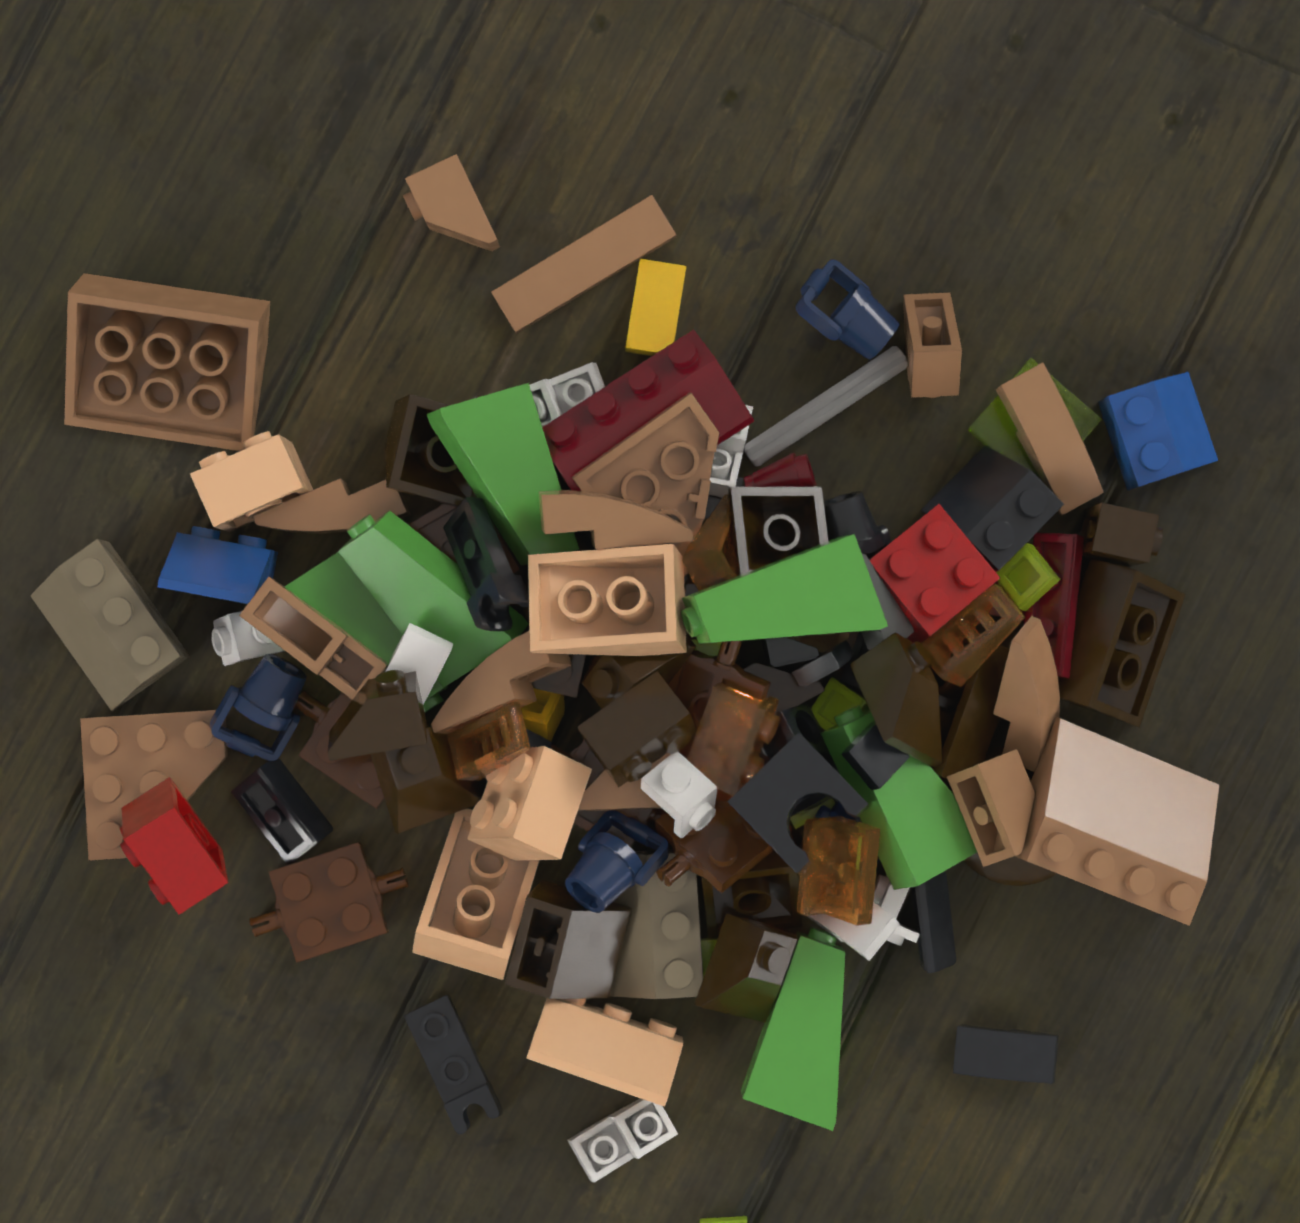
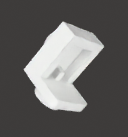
(239, 641)
(682, 793)
(891, 901)

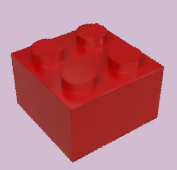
(933, 572)
(172, 846)

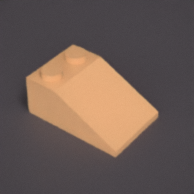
(607, 601)
(473, 904)

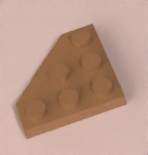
(661, 466)
(134, 755)

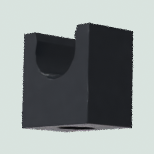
(783, 784)

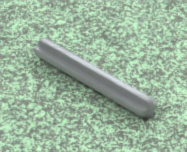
(826, 406)

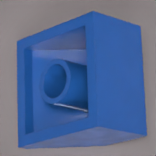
(1157, 430)
(217, 567)

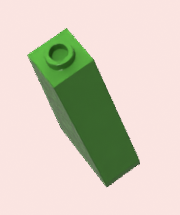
(506, 463)
(422, 588)
(799, 595)
(345, 600)
(914, 810)
(800, 1041)

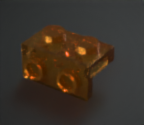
(732, 737)
(840, 871)

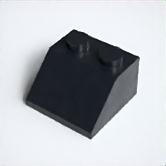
(996, 505)

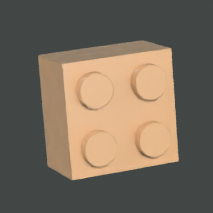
(250, 480)
(530, 805)

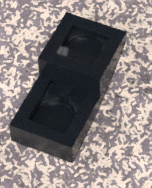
(1005, 1054)

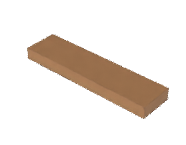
(584, 264)

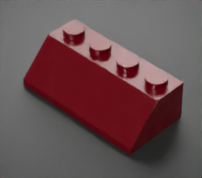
(638, 397)

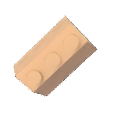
(608, 1047)

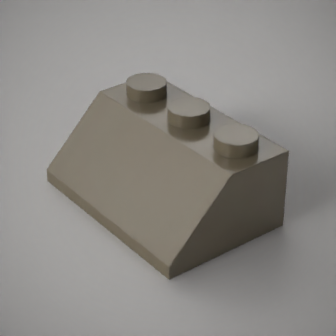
(108, 623)
(661, 939)

